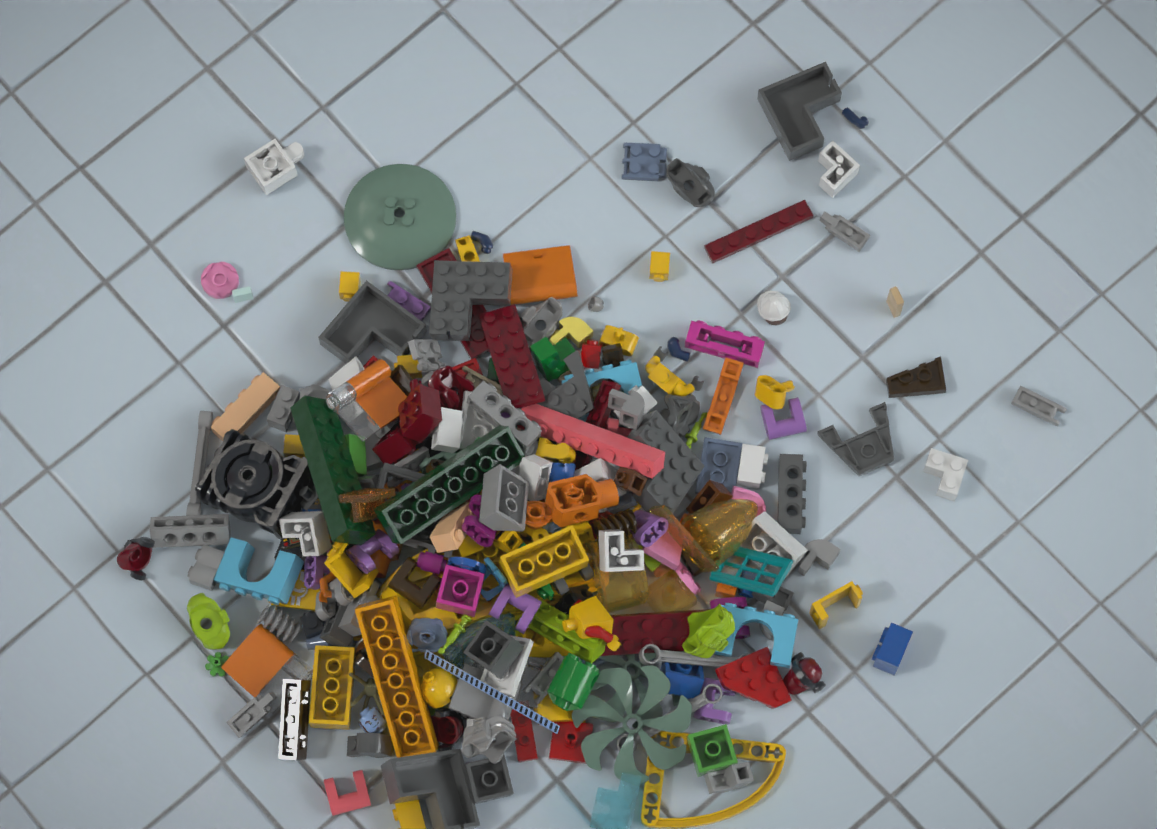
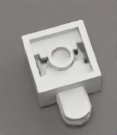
(273, 165)

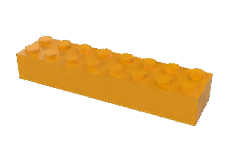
(396, 677)

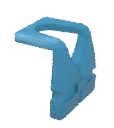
(492, 569)

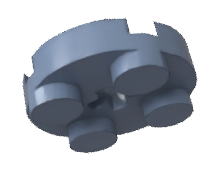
(423, 626)

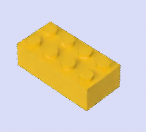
(544, 561)
(332, 687)

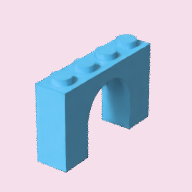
(625, 375)
(275, 587)
(782, 628)

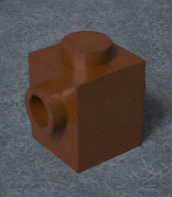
(630, 481)

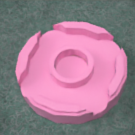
(219, 280)
(687, 578)

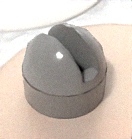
(595, 304)

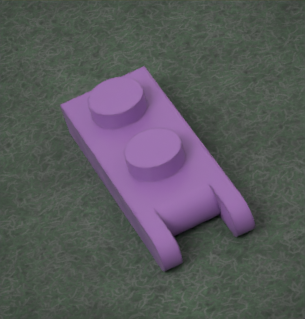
(408, 301)

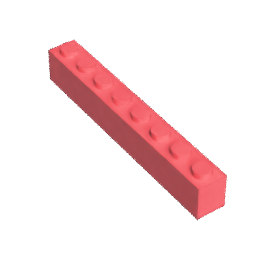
(596, 441)

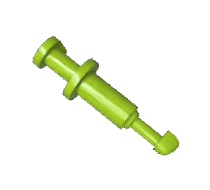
(691, 437)
(458, 629)

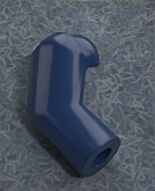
(854, 119)
(485, 241)
(675, 349)

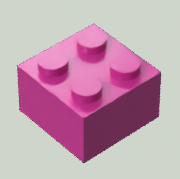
(460, 590)

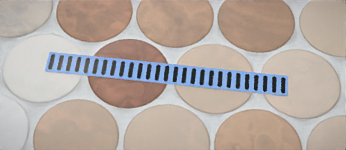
(492, 692)

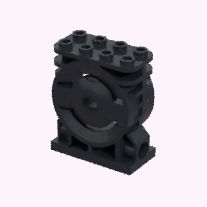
(256, 499)

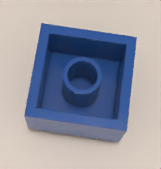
(890, 653)

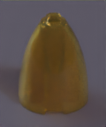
(722, 527)

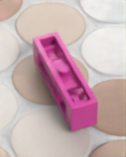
(698, 337)

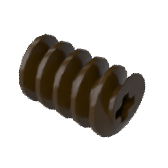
(620, 521)

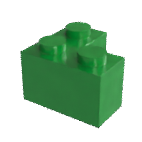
(550, 357)

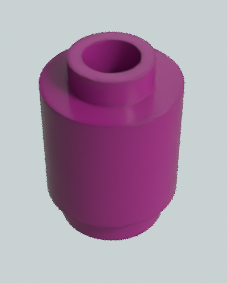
(431, 562)

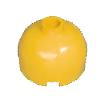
(438, 687)

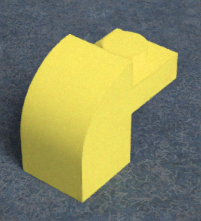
(573, 329)

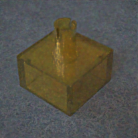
(670, 594)

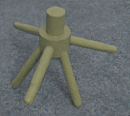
(370, 690)

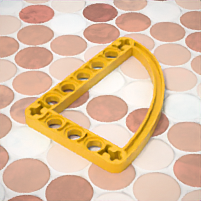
(689, 822)

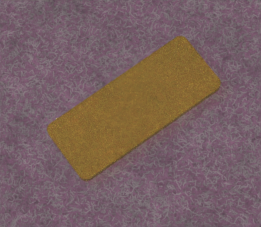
(685, 540)

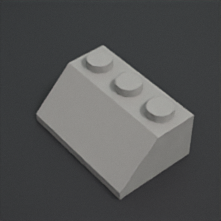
(504, 500)

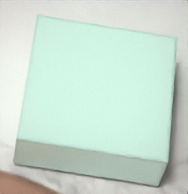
(242, 294)

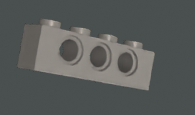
(492, 414)
(190, 530)

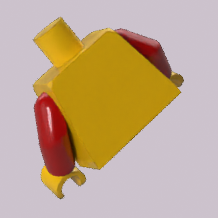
(591, 621)

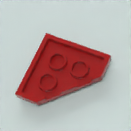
(755, 679)

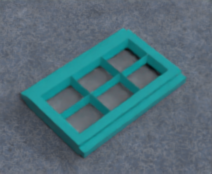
(753, 571)

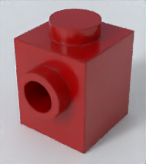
(591, 354)

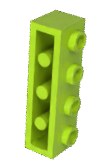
(549, 625)

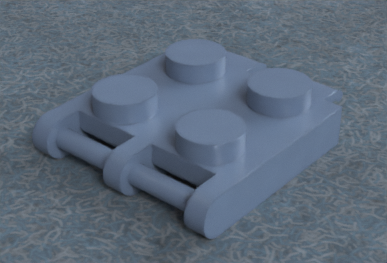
(644, 162)

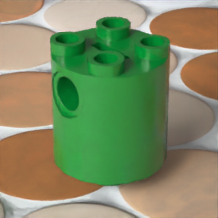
(572, 683)

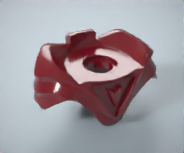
(446, 378)

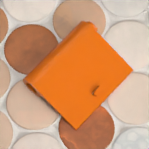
(541, 275)

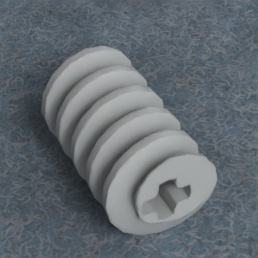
(279, 622)

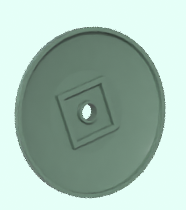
(406, 240)

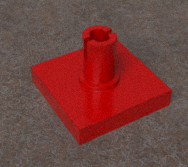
(568, 741)

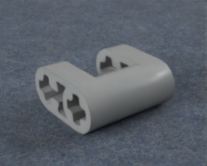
(339, 593)

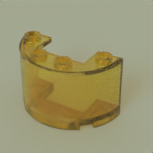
(619, 588)

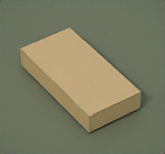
(895, 301)

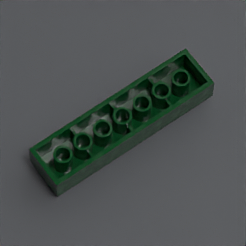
(330, 468)
(447, 485)

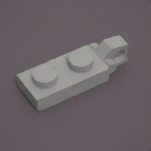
(845, 230)
(251, 714)

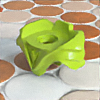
(204, 607)
(709, 631)

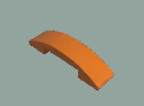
(723, 396)

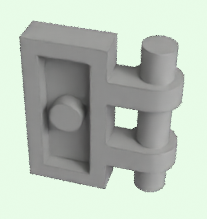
(426, 350)

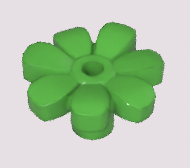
(213, 666)

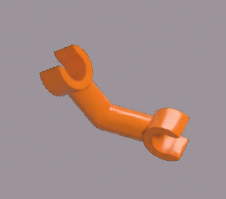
(324, 593)

